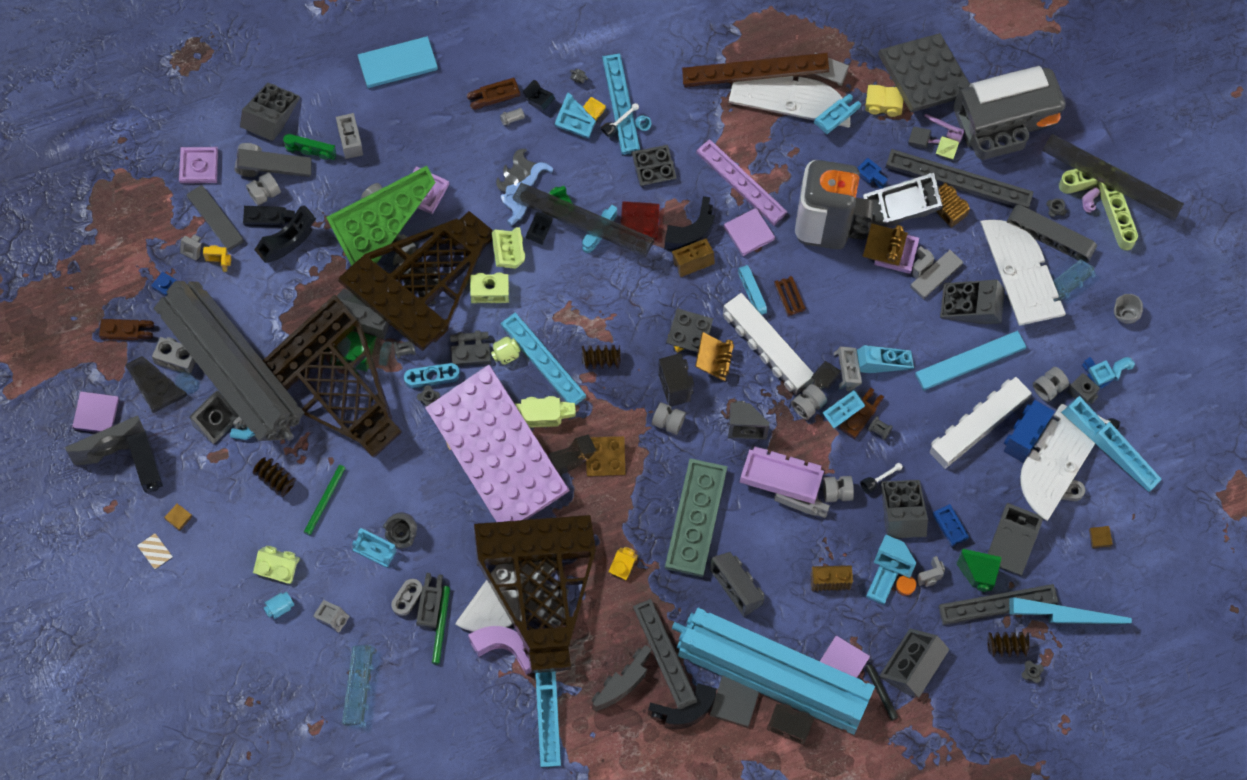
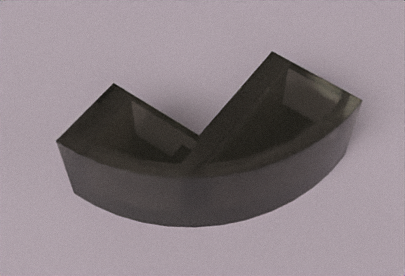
(573, 456)

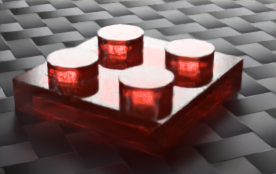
(641, 217)

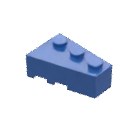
(1028, 430)

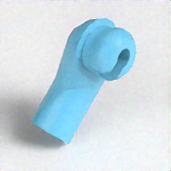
(1124, 363)
(244, 434)

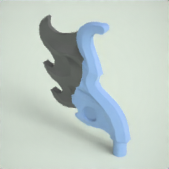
(524, 172)

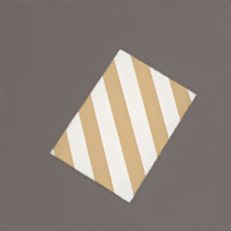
(154, 551)

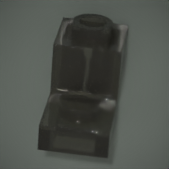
(826, 375)

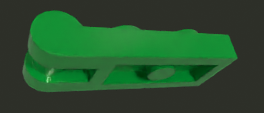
(309, 146)

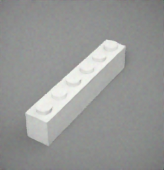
(768, 344)
(980, 422)

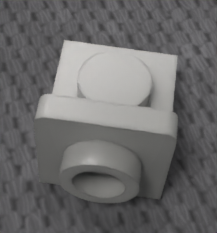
(923, 263)
(331, 615)

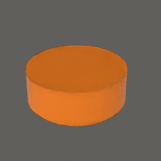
(905, 585)

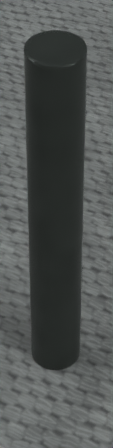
(881, 692)

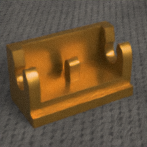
(693, 257)

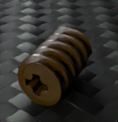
(601, 356)
(273, 477)
(1008, 644)

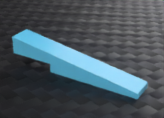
(1111, 442)
(1063, 614)
(548, 719)

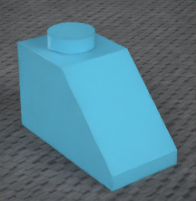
(895, 556)

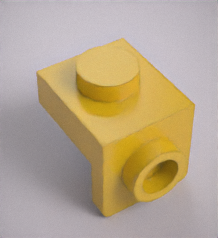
(217, 254)
(623, 562)

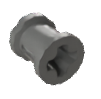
(404, 348)
(880, 428)

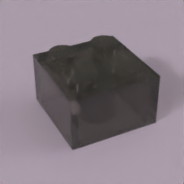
(675, 379)

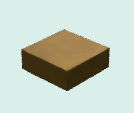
(178, 517)
(1100, 537)

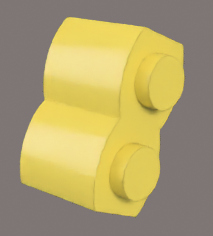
(884, 100)

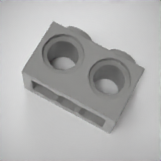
(349, 136)
(173, 359)

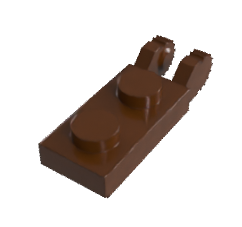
(494, 93)
(125, 329)
(858, 421)

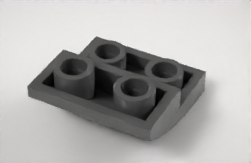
(653, 165)

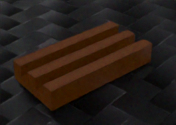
(784, 282)

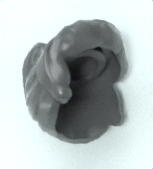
(399, 523)

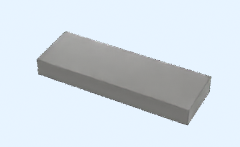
(936, 274)

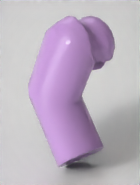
(1088, 199)

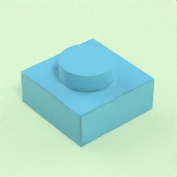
(1101, 373)

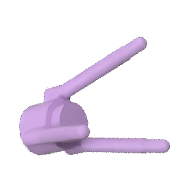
(953, 132)

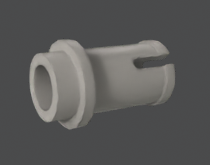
(512, 116)

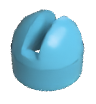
(643, 126)

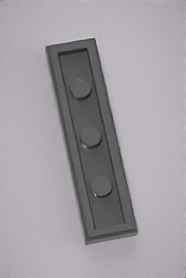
(273, 162)
(215, 218)

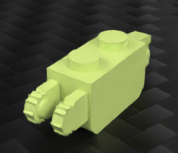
(545, 411)

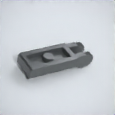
(430, 603)

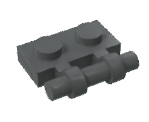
(470, 354)

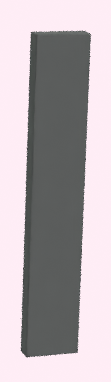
(993, 604)
(665, 654)

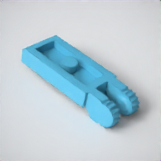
(836, 114)
(590, 241)

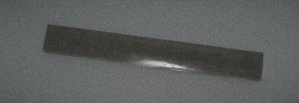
(1113, 177)
(583, 219)

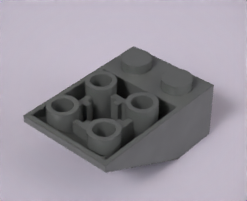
(268, 111)
(973, 301)
(904, 509)
(1015, 538)

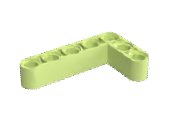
(1108, 199)

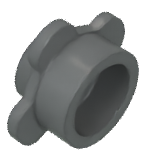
(578, 76)
(1056, 203)
(428, 391)
(1027, 675)

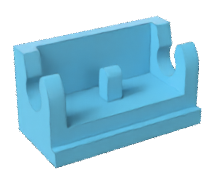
(844, 409)
(374, 548)

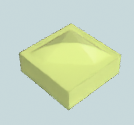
(947, 148)

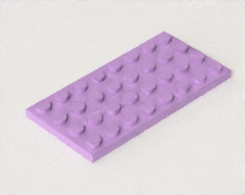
(497, 448)

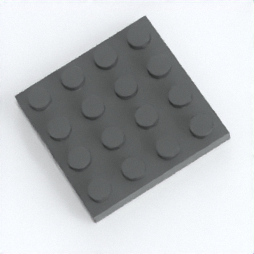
(924, 72)

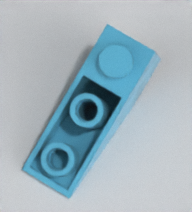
(882, 359)

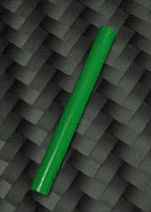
(324, 500)
(441, 625)

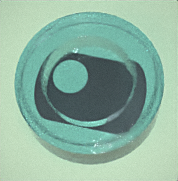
(185, 381)

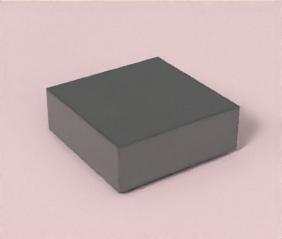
(919, 137)

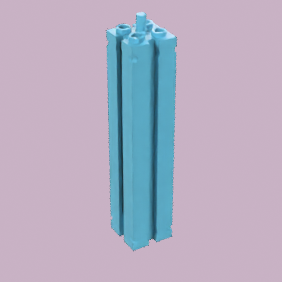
(774, 670)

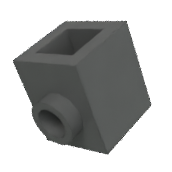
(1085, 388)

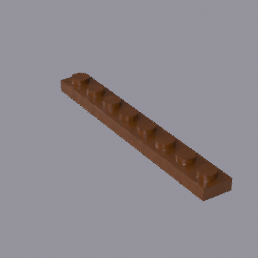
(755, 69)

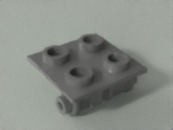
(687, 329)

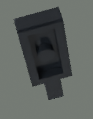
(266, 216)

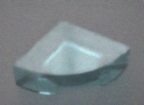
(385, 353)

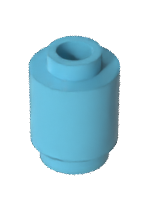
(278, 605)

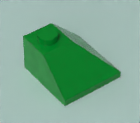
(352, 347)
(979, 569)

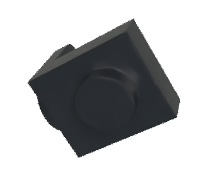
(538, 96)
(539, 228)

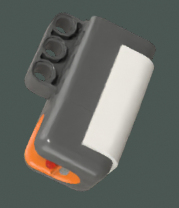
(1008, 109)
(829, 206)

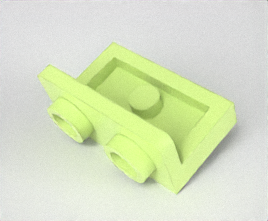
(508, 248)
(276, 564)

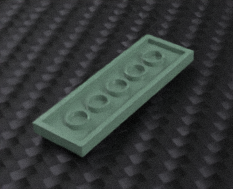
(696, 517)

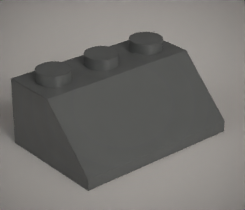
(370, 320)
(737, 583)
(914, 662)

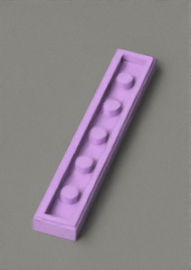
(741, 182)

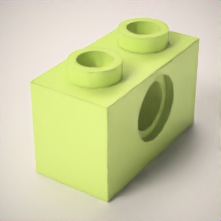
(498, 294)

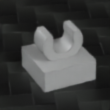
(191, 247)

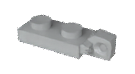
(818, 509)

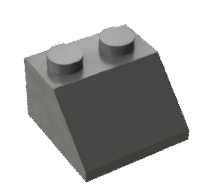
(746, 422)

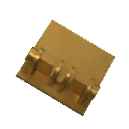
(885, 244)
(714, 356)
(608, 458)

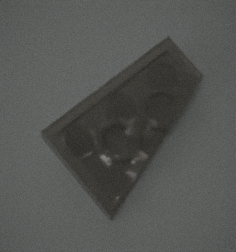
(153, 385)

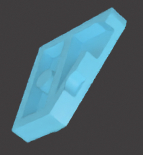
(575, 118)

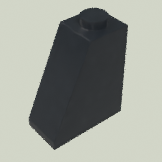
(145, 462)

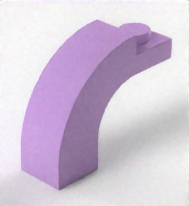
(500, 637)

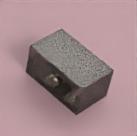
(790, 723)

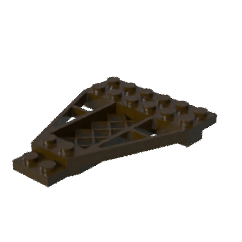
(395, 302)
(308, 347)
(532, 542)

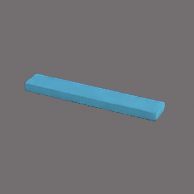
(620, 103)
(543, 359)
(970, 360)

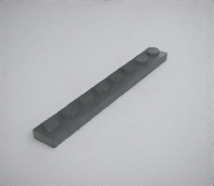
(959, 179)

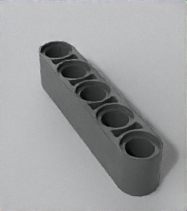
(1053, 233)

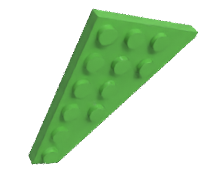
(380, 216)

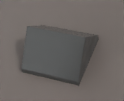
(213, 417)

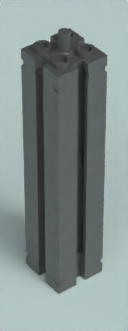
(229, 361)

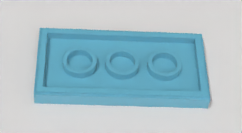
(397, 62)

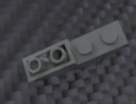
(619, 686)

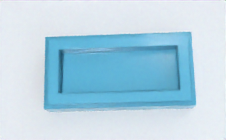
(881, 585)

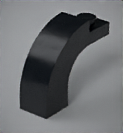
(680, 237)
(289, 238)
(686, 716)

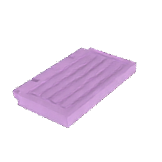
(782, 476)

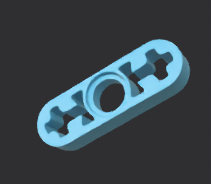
(752, 289)
(425, 370)

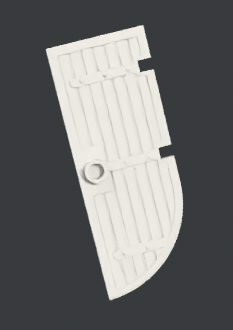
(785, 96)
(1025, 281)
(1051, 470)
(485, 607)

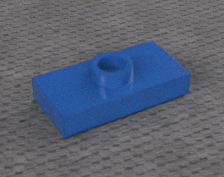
(950, 525)

